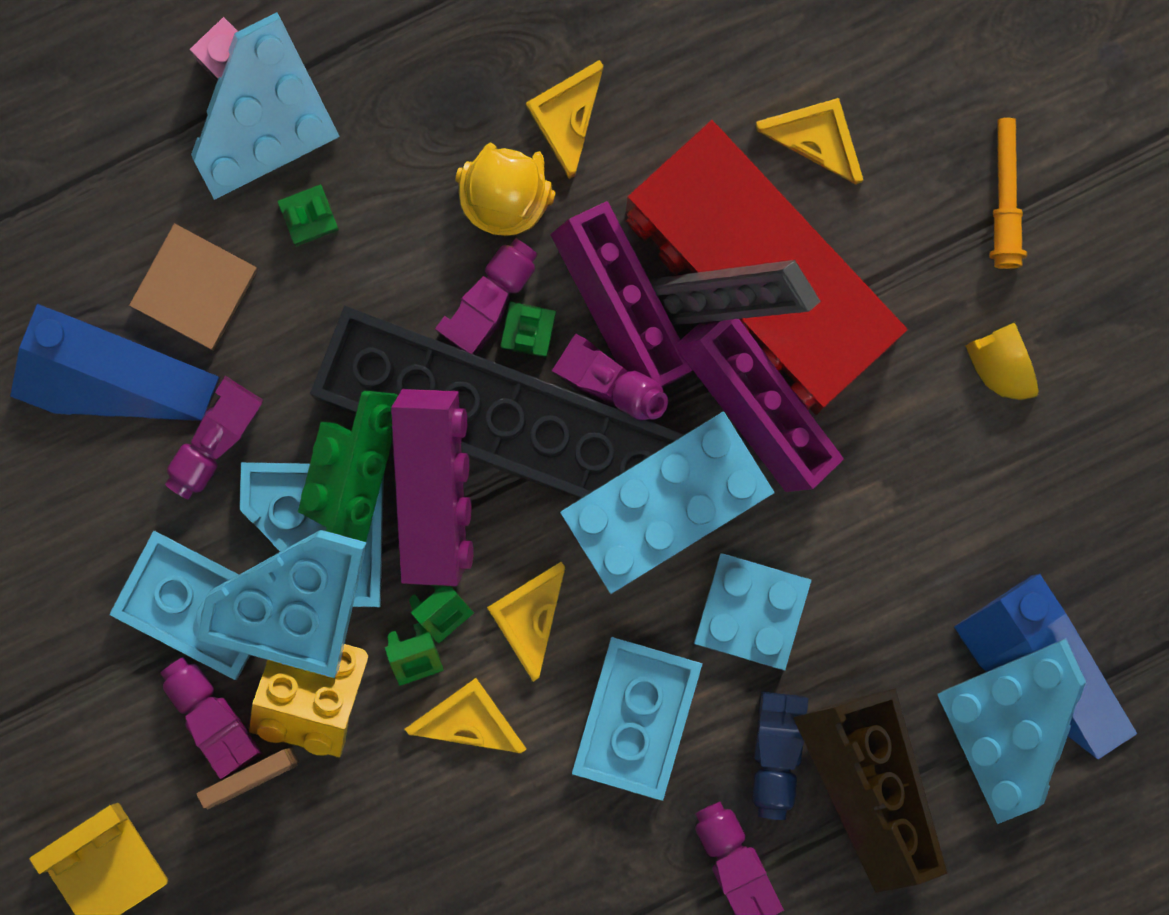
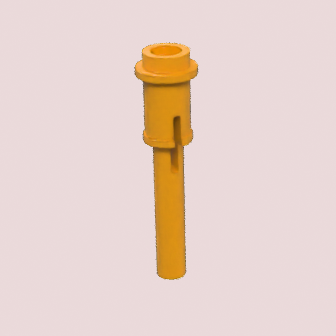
(1008, 218)

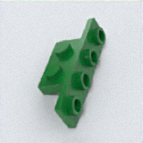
(349, 468)

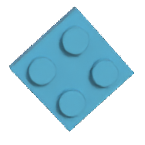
(752, 611)

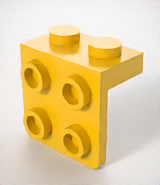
(308, 706)

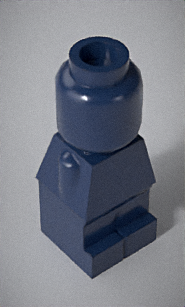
(778, 752)

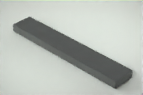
(735, 293)

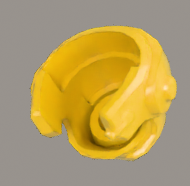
(504, 190)

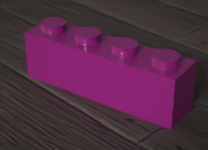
(620, 295)
(760, 403)
(430, 487)

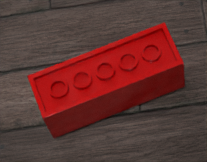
(721, 212)

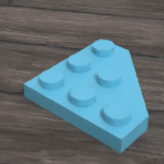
(260, 110)
(271, 502)
(290, 605)
(1016, 725)

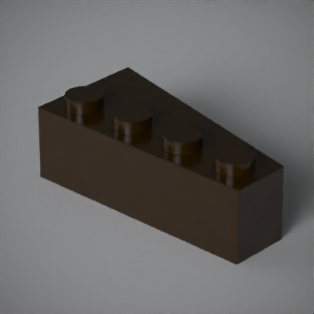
(876, 787)

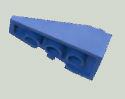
(93, 372)
(1032, 619)

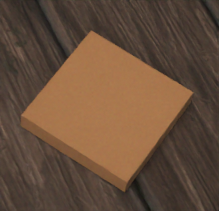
(193, 287)
(248, 778)

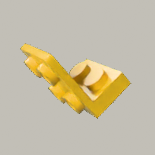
(102, 865)

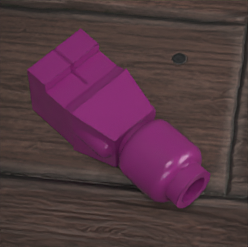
(487, 300)
(609, 383)
(216, 433)
(209, 719)
(736, 866)

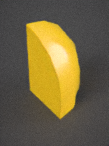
(1004, 364)

